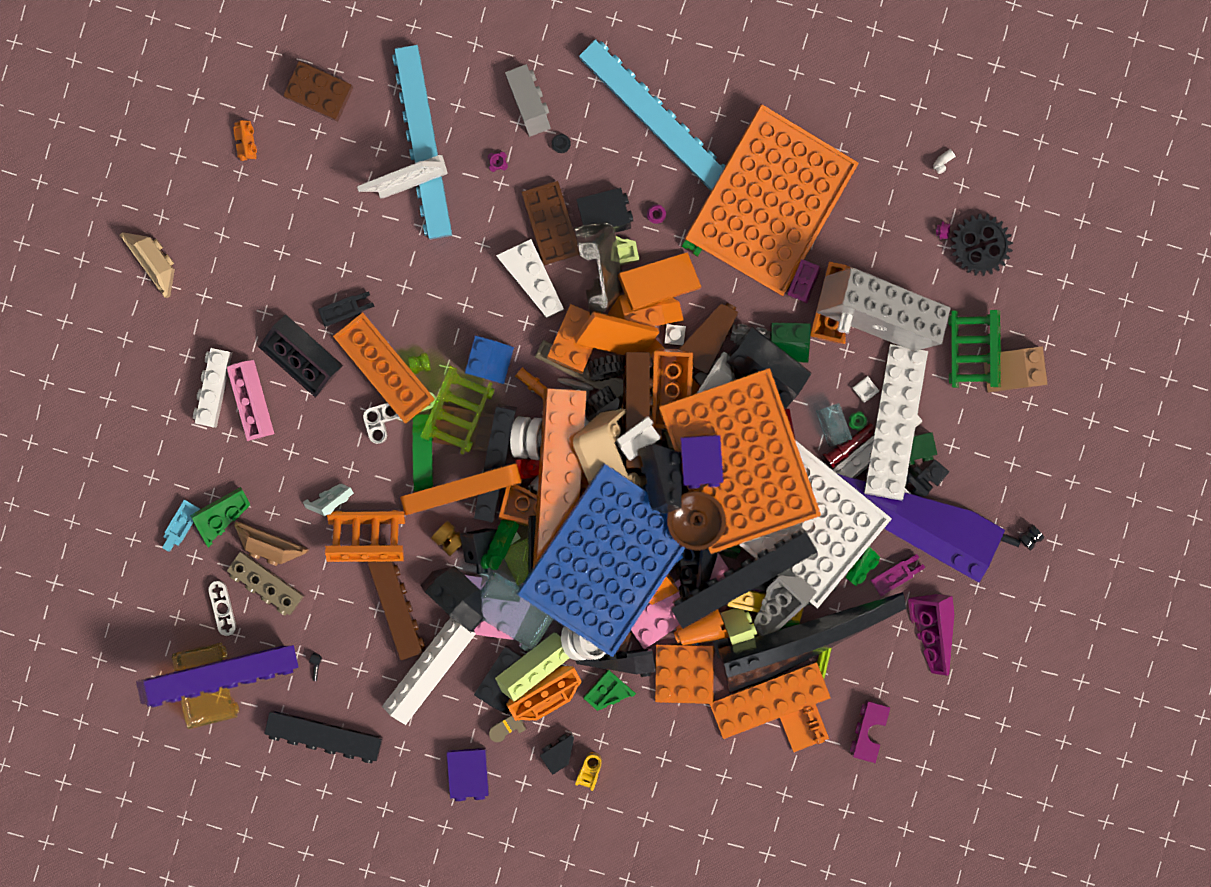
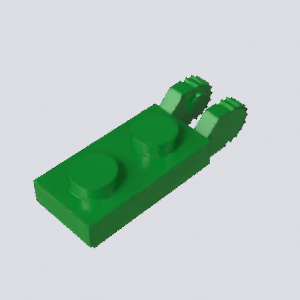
(500, 545)

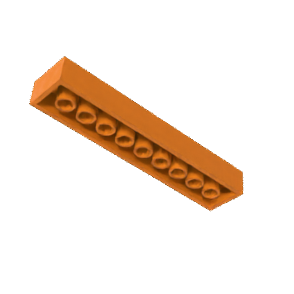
(558, 464)

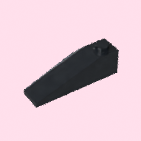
(631, 662)

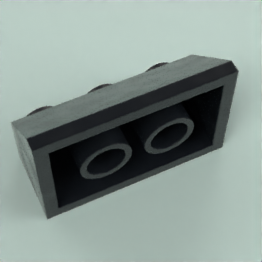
(489, 689)

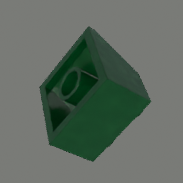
(793, 339)

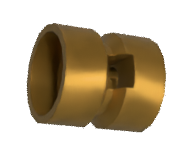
(447, 538)

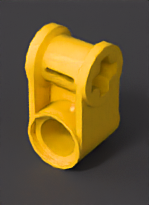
(588, 774)

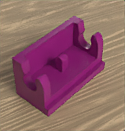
(804, 281)

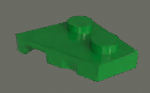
(859, 570)
(607, 691)

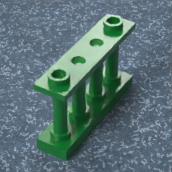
(992, 358)

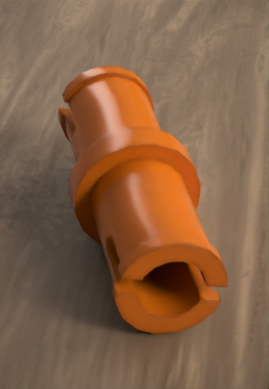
(532, 382)

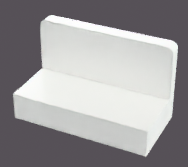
(637, 437)

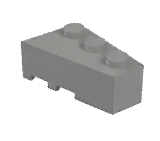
(528, 99)

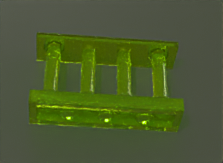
(445, 395)

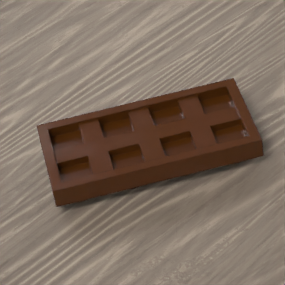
(551, 223)
(481, 433)

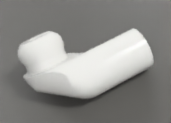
(943, 159)

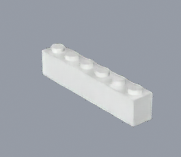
(427, 671)

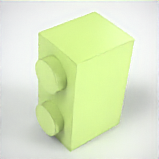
(738, 626)

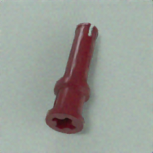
(843, 450)

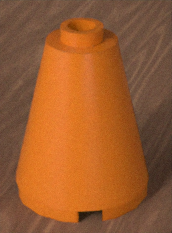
(704, 630)

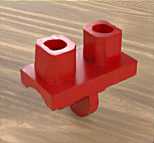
(528, 468)

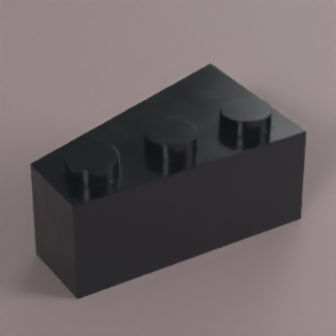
(663, 477)

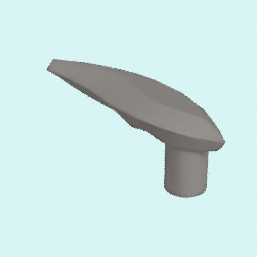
(577, 385)

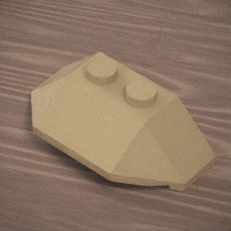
(153, 260)

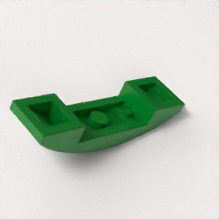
(421, 456)

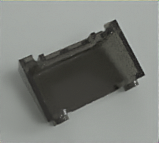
(600, 243)

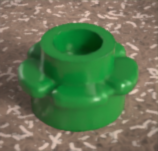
(858, 415)

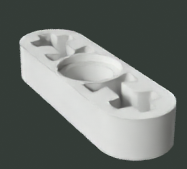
(231, 620)

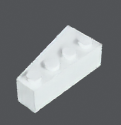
(531, 275)

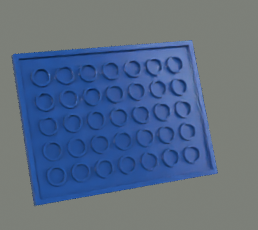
(604, 562)

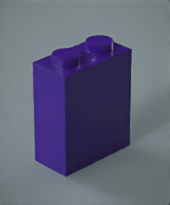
(702, 460)
(468, 774)

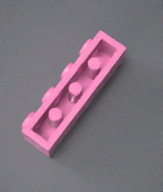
(250, 400)

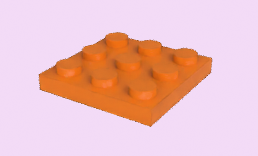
(684, 674)

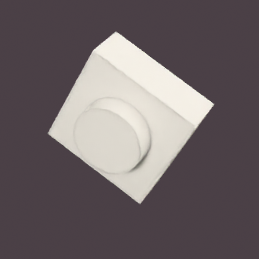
(675, 334)

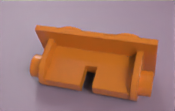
(244, 131)

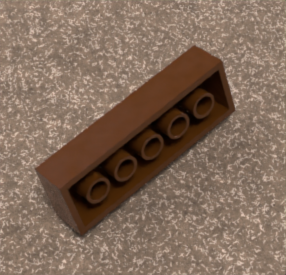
(636, 398)

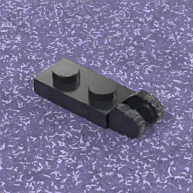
(343, 309)

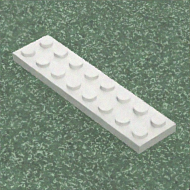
(896, 422)

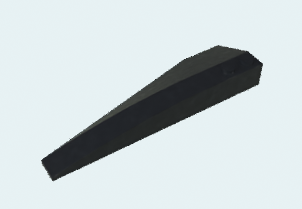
(777, 652)

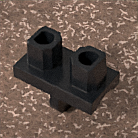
(919, 480)

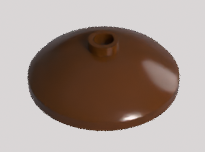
(694, 534)

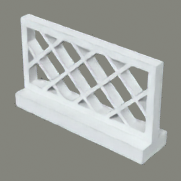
(406, 177)

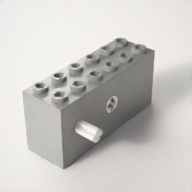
(882, 310)

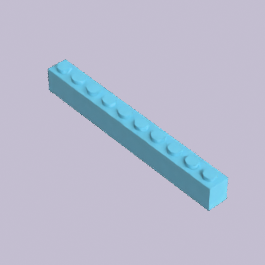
(652, 114)
(422, 138)

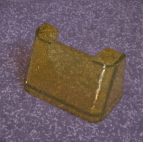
(208, 707)

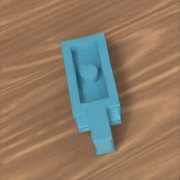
(179, 525)

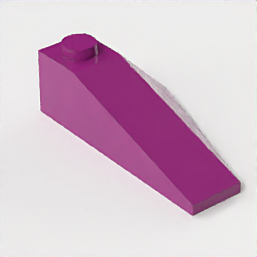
(935, 625)

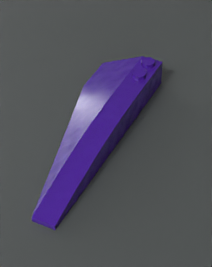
(941, 530)

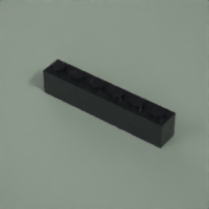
(496, 458)
(323, 736)

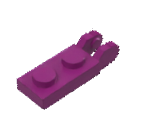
(896, 575)

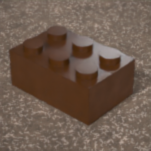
(318, 91)

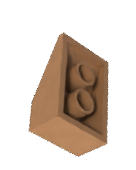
(1020, 369)

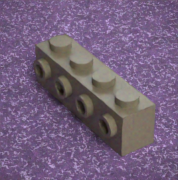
(265, 583)

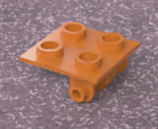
(804, 728)

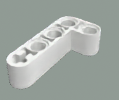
(383, 417)

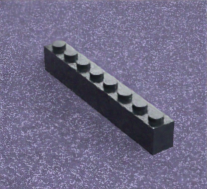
(743, 579)

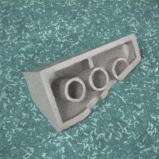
(782, 601)

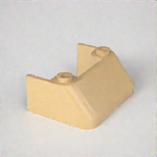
(596, 446)

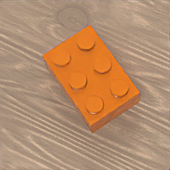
(564, 349)

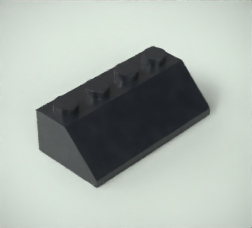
(757, 353)
(300, 355)

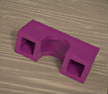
(872, 714)

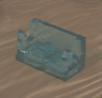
(834, 424)

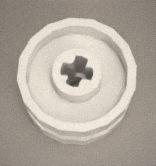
(526, 438)
(578, 647)

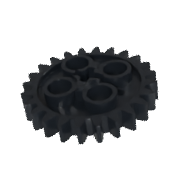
(975, 228)

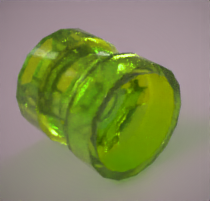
(415, 366)

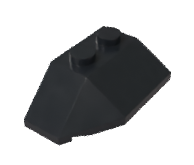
(456, 596)

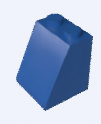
(489, 360)

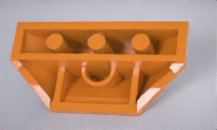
(651, 315)
(546, 695)

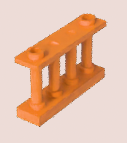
(369, 553)

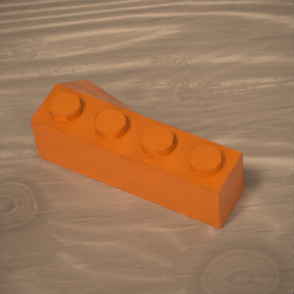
(825, 327)

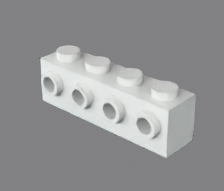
(213, 387)

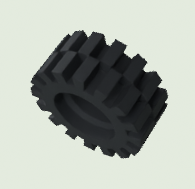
(606, 368)
(599, 400)

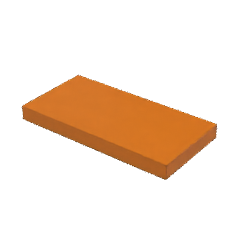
(659, 281)
(615, 334)

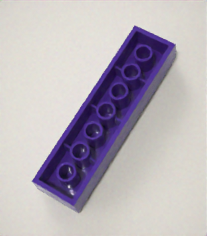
(211, 676)

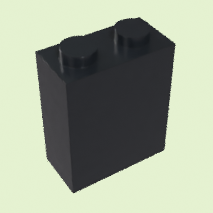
(606, 208)

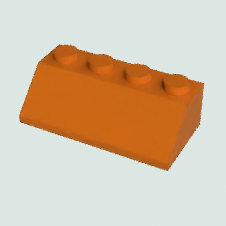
(670, 380)

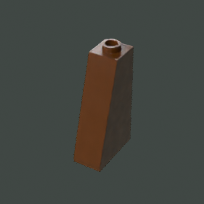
(710, 337)

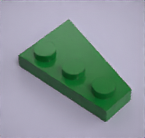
(218, 515)

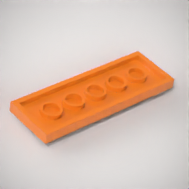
(384, 368)
(770, 700)

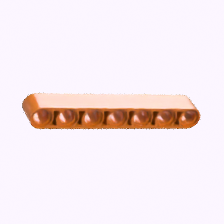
(460, 489)

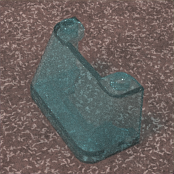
(511, 612)

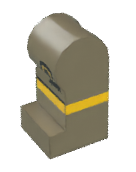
(504, 727)

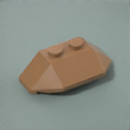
(266, 545)

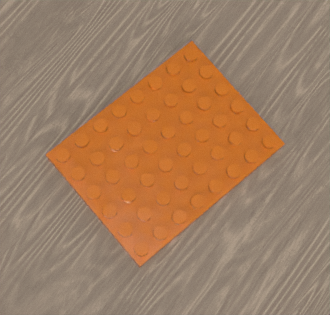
(771, 200)
(761, 462)

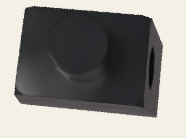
(475, 545)

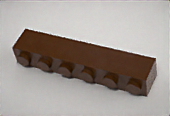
(396, 608)

